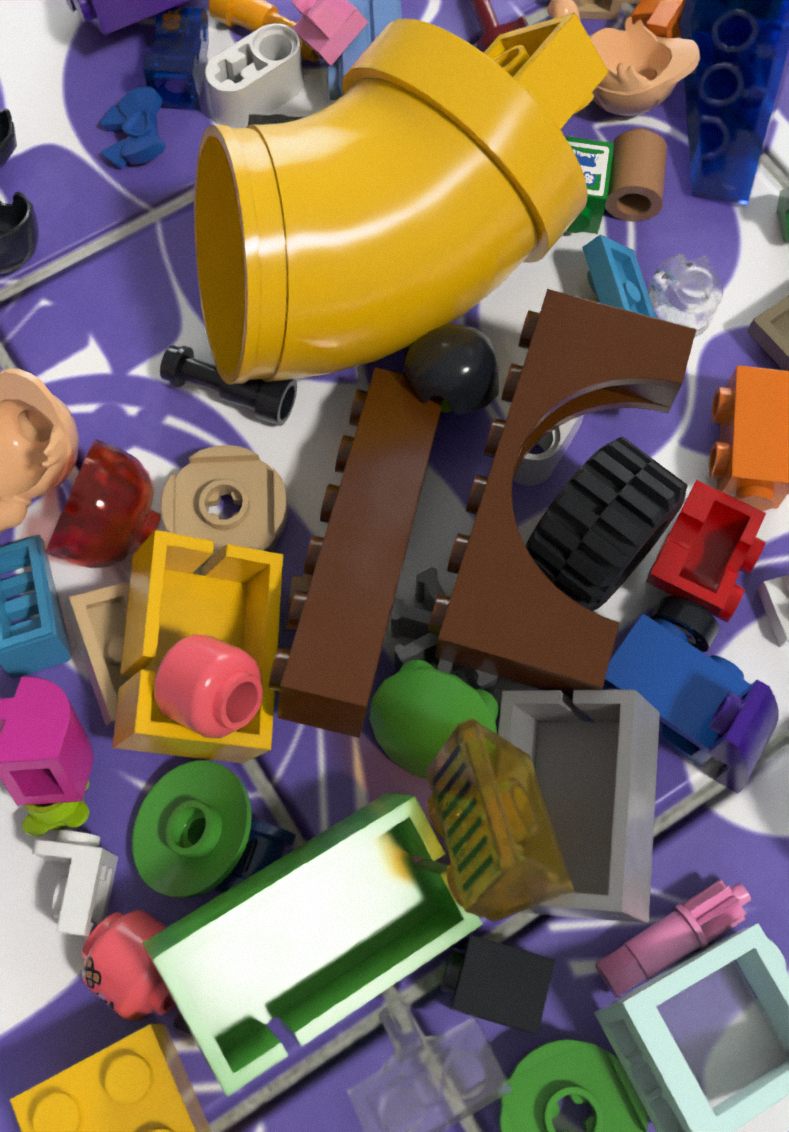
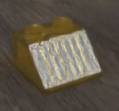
(494, 825)

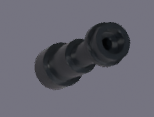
(269, 400)

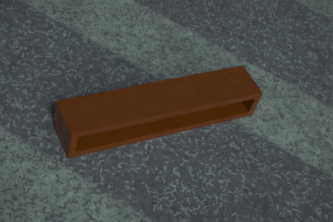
(359, 560)

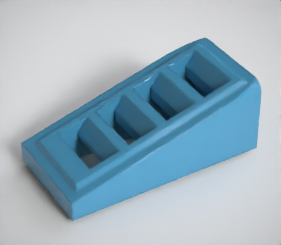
(41, 640)

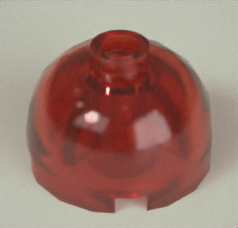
(105, 510)

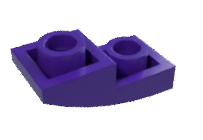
(743, 732)

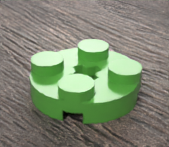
(574, 1070)

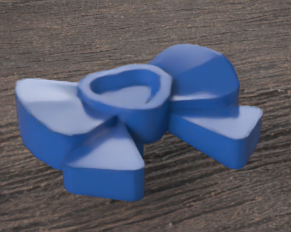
(138, 120)

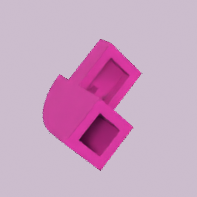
(43, 745)

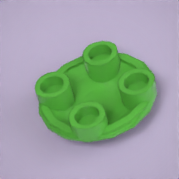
(420, 710)

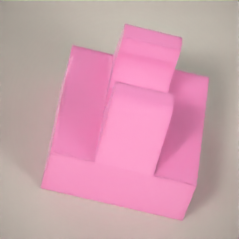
(328, 26)

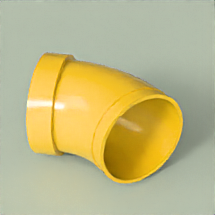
(377, 211)

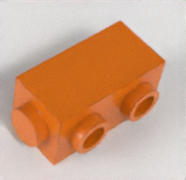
(753, 437)

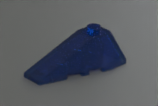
(733, 90)

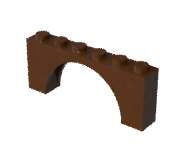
(502, 606)

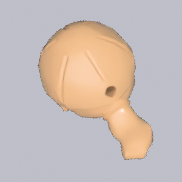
(639, 64)
(35, 443)

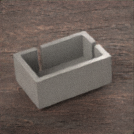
(596, 790)

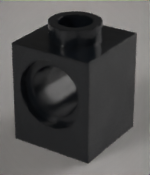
(498, 983)

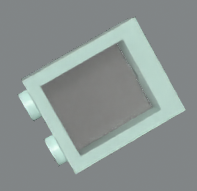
(707, 1036)

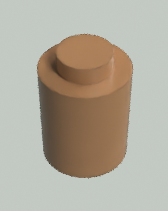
(637, 175)

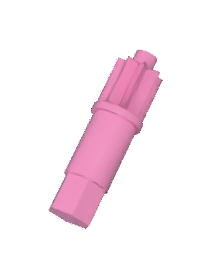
(674, 936)

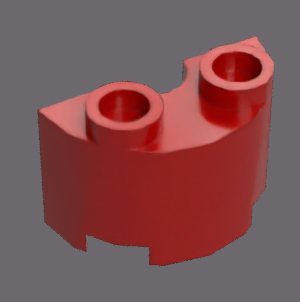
(707, 549)

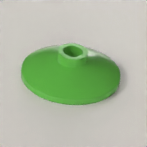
(170, 826)

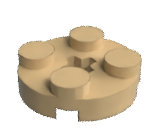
(226, 472)

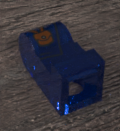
(179, 53)

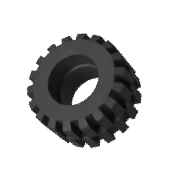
(605, 522)

